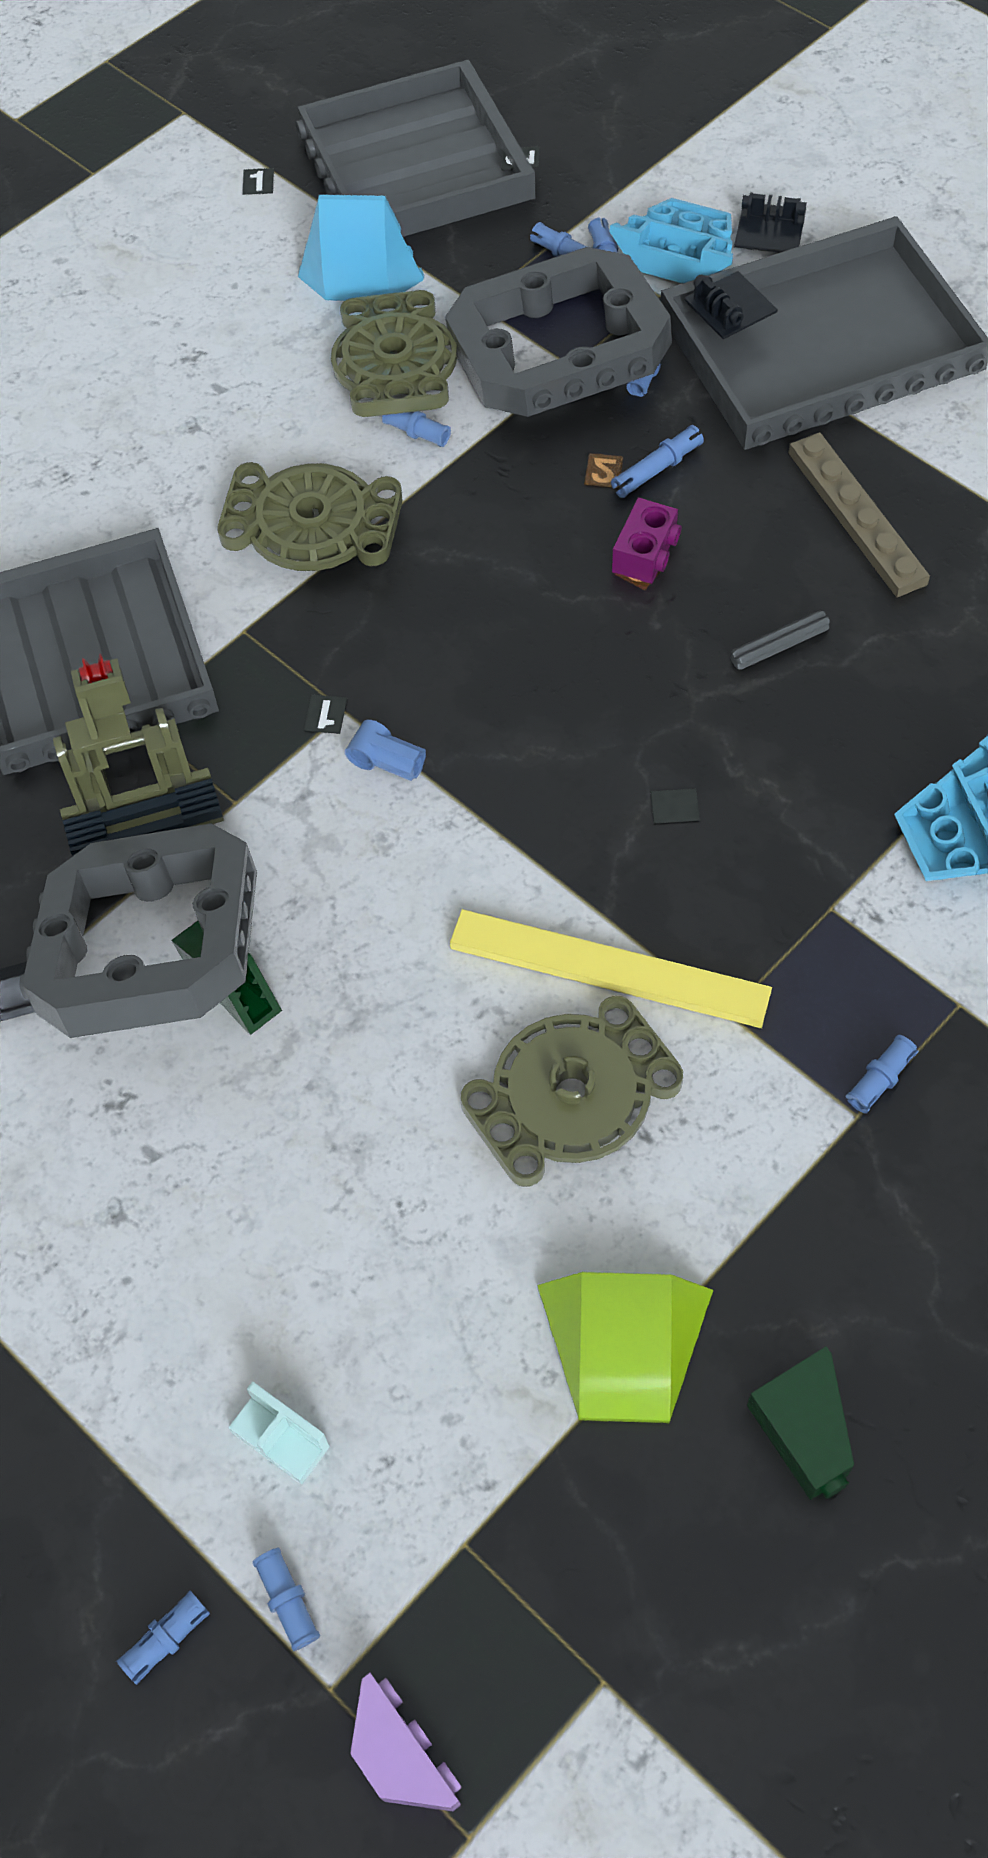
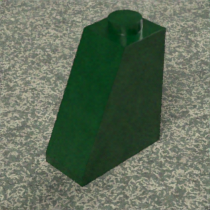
(250, 1003)
(807, 1424)

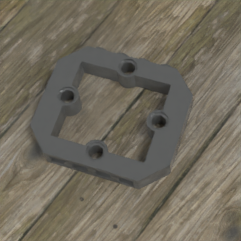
(628, 309)
(127, 990)

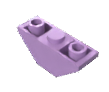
(395, 1754)

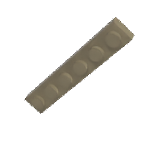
(859, 515)

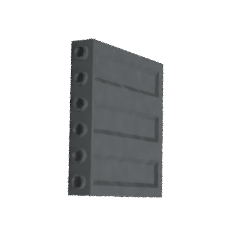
(421, 143)
(88, 603)

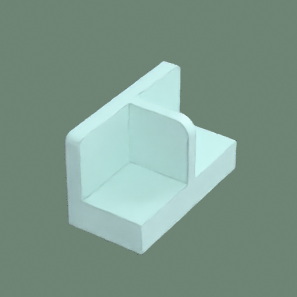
(279, 1434)

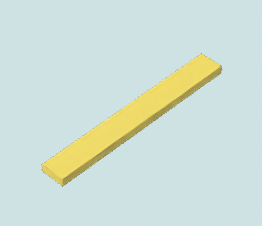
(611, 968)

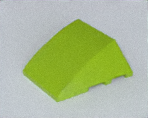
(624, 1341)

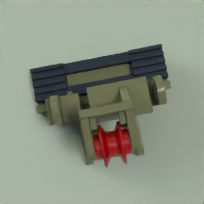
(173, 803)

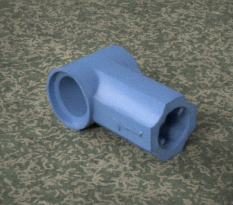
(377, 747)

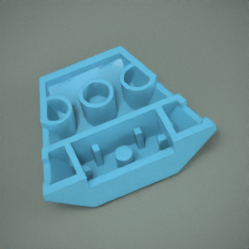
(677, 240)
(357, 249)
(950, 821)

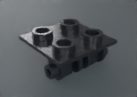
(770, 226)
(729, 303)

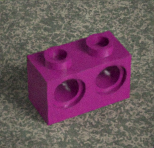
(646, 541)

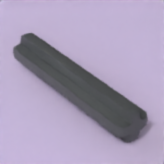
(780, 639)

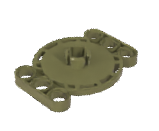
(411, 371)
(286, 522)
(561, 1118)

